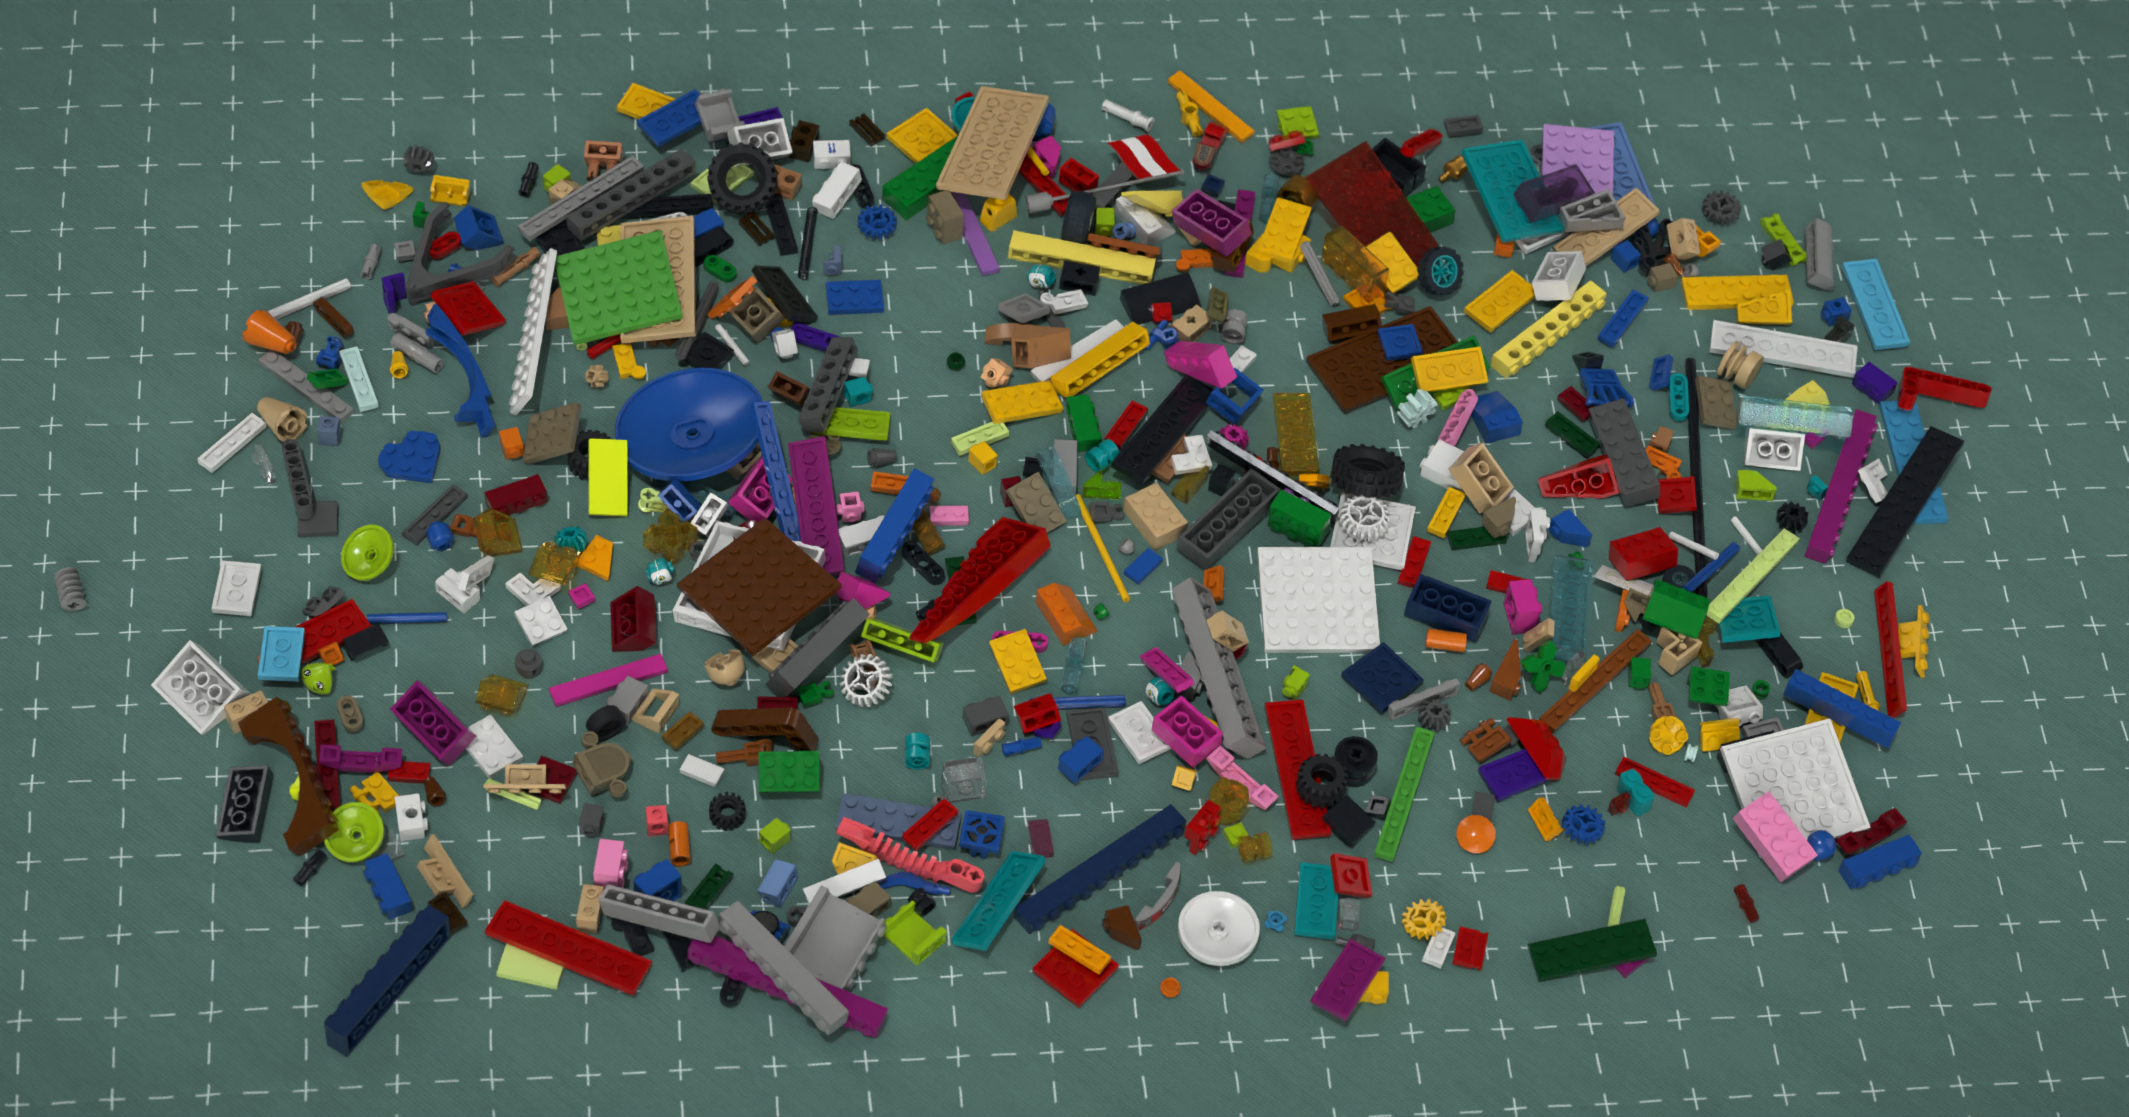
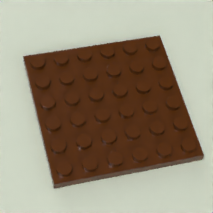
(759, 586)

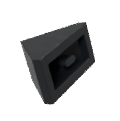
(1588, 360)

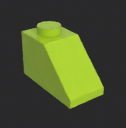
(1753, 486)

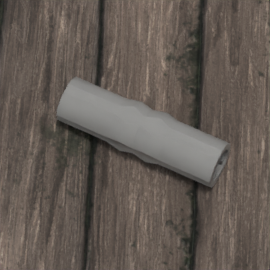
(417, 352)

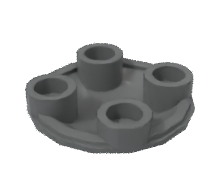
(1286, 161)

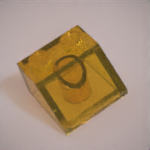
(497, 533)
(555, 563)
(501, 694)

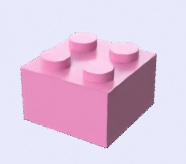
(610, 864)

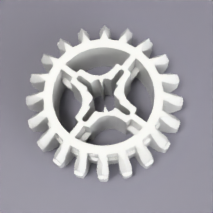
(1364, 517)
(872, 677)

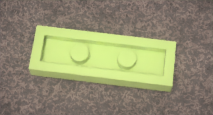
(989, 433)

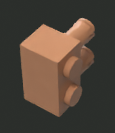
(602, 154)

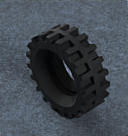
(742, 154)
(1367, 471)

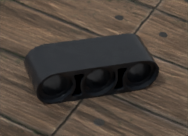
(712, 244)
(1781, 654)

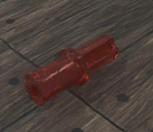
(1746, 903)

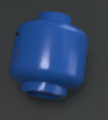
(439, 536)

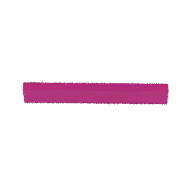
(607, 680)

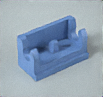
(778, 883)

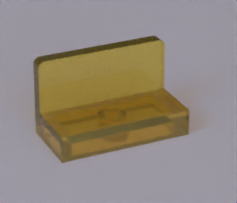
(1190, 485)

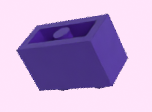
(1874, 382)

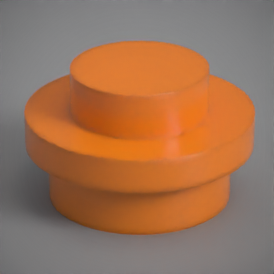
(1170, 987)

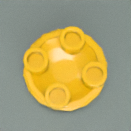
(1667, 735)

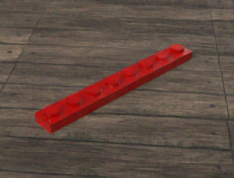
(1890, 650)

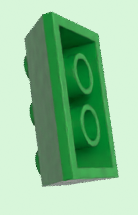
(1676, 609)

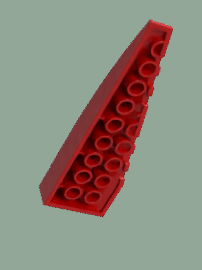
(990, 568)

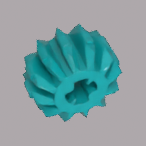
(571, 537)

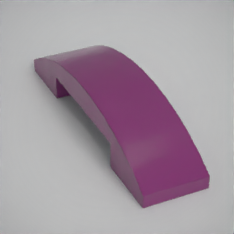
(360, 761)

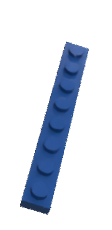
(776, 469)

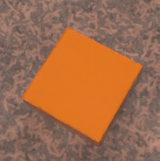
(331, 654)

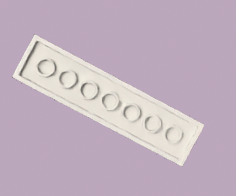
(1786, 348)

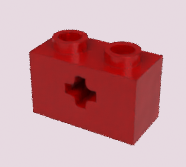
(1037, 713)

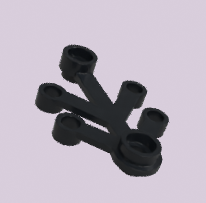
(1648, 261)

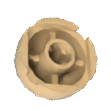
(725, 668)

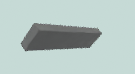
(437, 511)

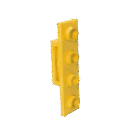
(1913, 640)

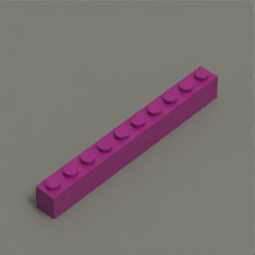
(1840, 488)
(732, 961)

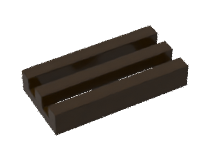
(869, 127)
(754, 231)

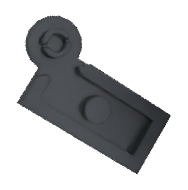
(635, 936)

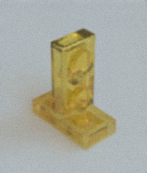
(1706, 653)

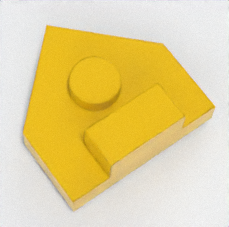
(848, 858)

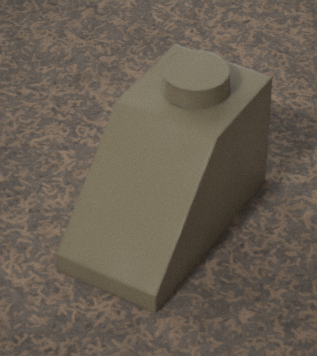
(1499, 518)

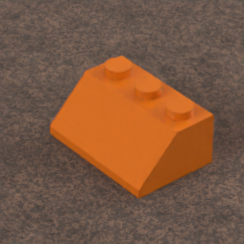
(1064, 612)

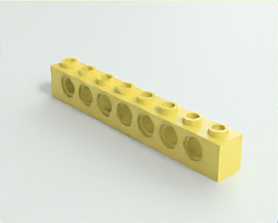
(1548, 330)

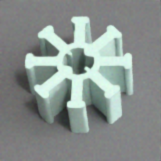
(1417, 408)

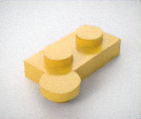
(626, 362)

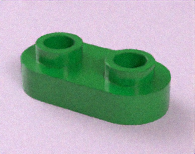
(717, 267)

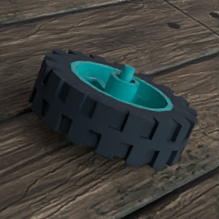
(1451, 268)

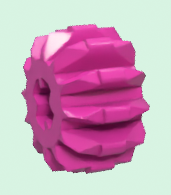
(1235, 434)

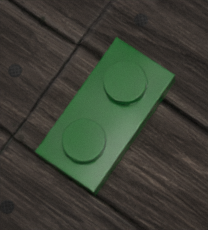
(327, 378)

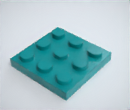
(1750, 620)

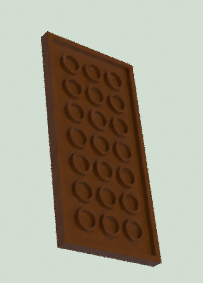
(1355, 366)

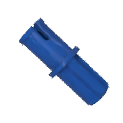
(1021, 746)

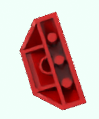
(1541, 745)

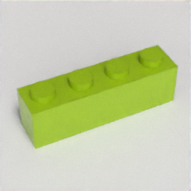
(899, 639)

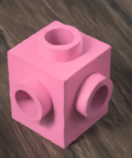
(850, 507)

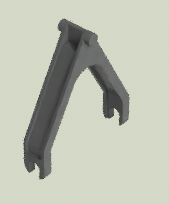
(422, 283)

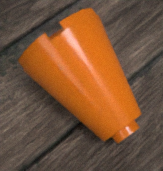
(268, 333)

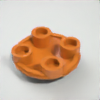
(1475, 834)

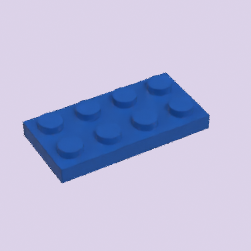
(671, 119)

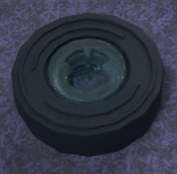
(1679, 572)

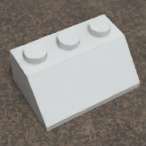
(1148, 224)
(1773, 448)

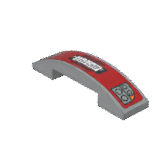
(1150, 915)

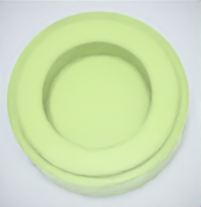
(1844, 618)

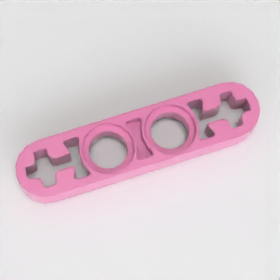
(1465, 403)

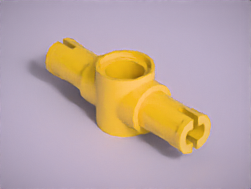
(1189, 113)

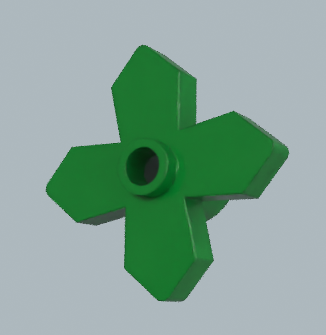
(1543, 665)

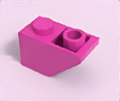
(1049, 153)

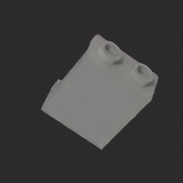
(717, 114)

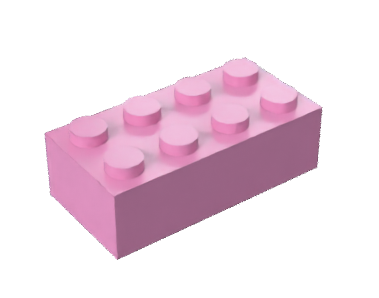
(1775, 836)

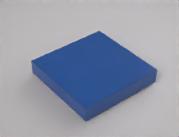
(1399, 342)

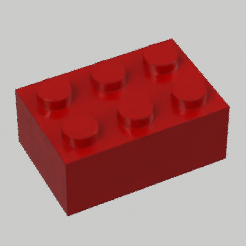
(1643, 553)

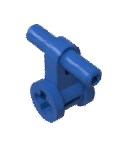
(1166, 336)
(330, 354)

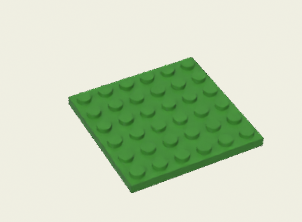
(617, 287)

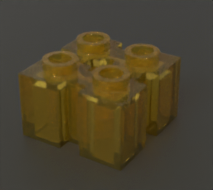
(670, 536)

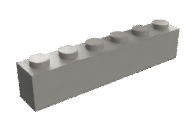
(659, 913)

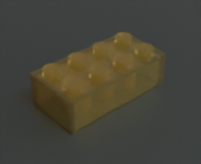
(1355, 264)

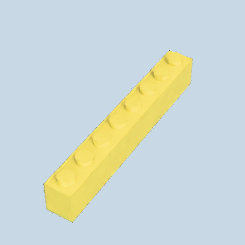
(1054, 252)

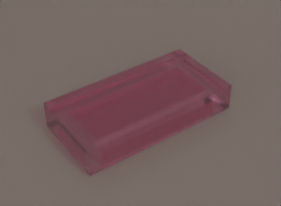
(1040, 838)

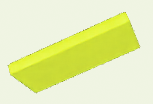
(607, 477)

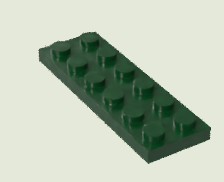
(1592, 950)

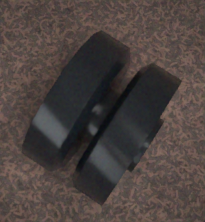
(1359, 758)

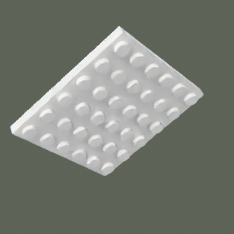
(1318, 599)
(1803, 774)

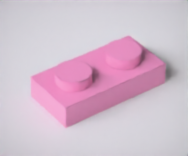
(949, 515)

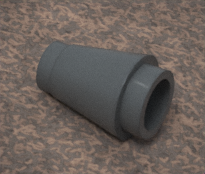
(880, 457)

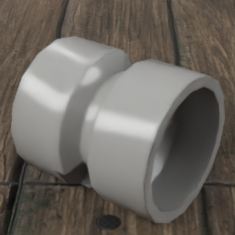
(1234, 326)

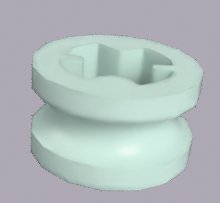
(1691, 753)

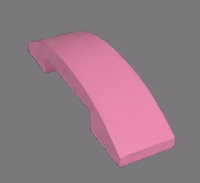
(1224, 766)

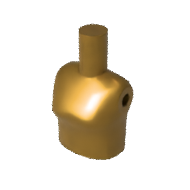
(1454, 169)

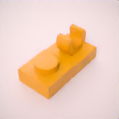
(1544, 819)

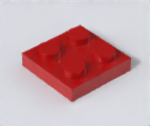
(1677, 495)
(1351, 875)

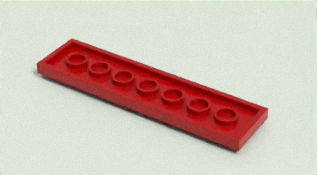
(1291, 746)
(568, 947)

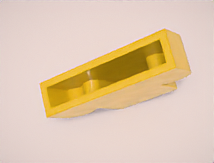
(1263, 264)

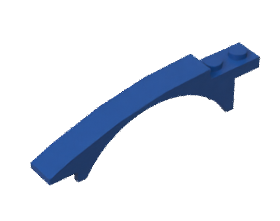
(476, 407)

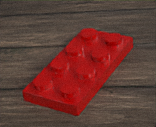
(331, 627)

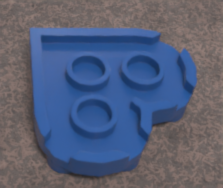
(412, 459)

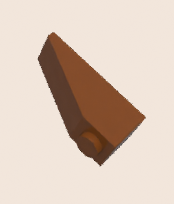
(1508, 675)

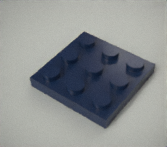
(1382, 677)

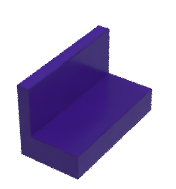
(393, 290)

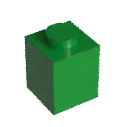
(1639, 673)

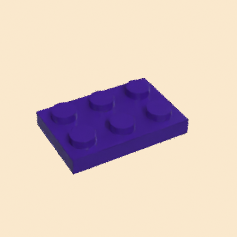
(1511, 775)

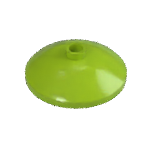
(362, 547)
(355, 819)

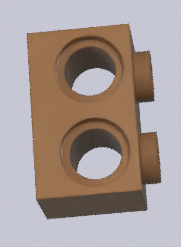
(788, 183)

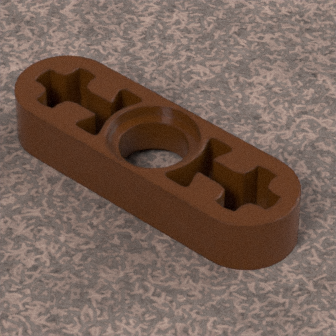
(333, 317)

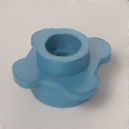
(1277, 916)

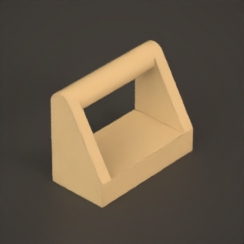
(656, 723)

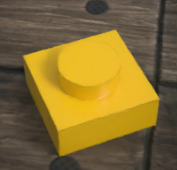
(1184, 778)

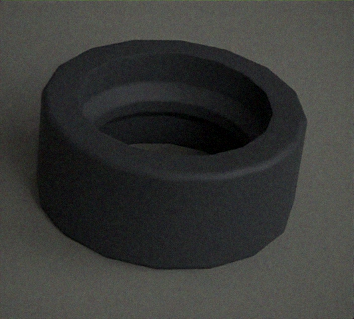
(606, 722)

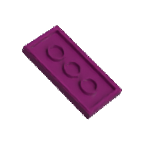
(1347, 980)

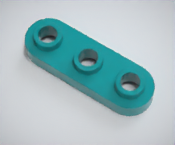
(1678, 408)

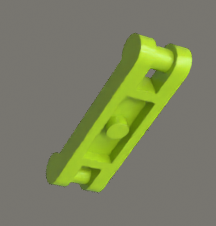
(1780, 231)

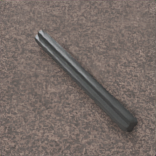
(701, 312)

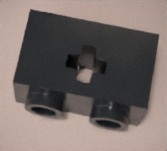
(1078, 277)

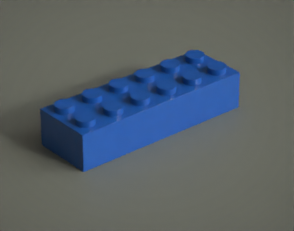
(895, 526)

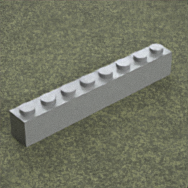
(782, 968)

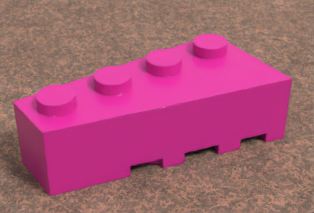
(1202, 361)

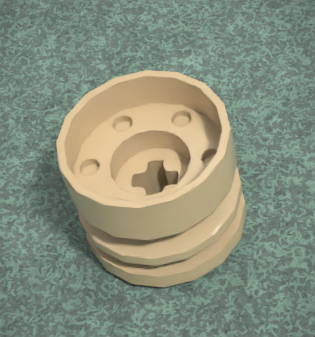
(1737, 363)

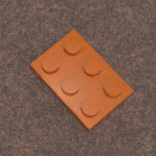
(732, 298)

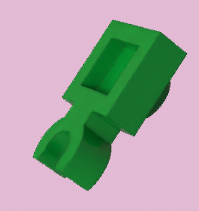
(811, 694)

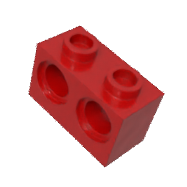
(1077, 176)

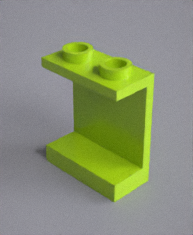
(913, 934)

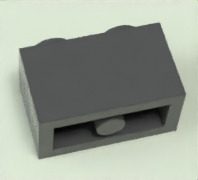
(982, 715)

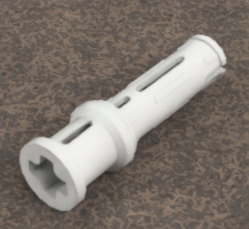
(1135, 118)

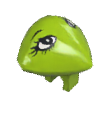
(318, 677)

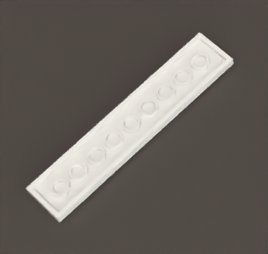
(533, 332)

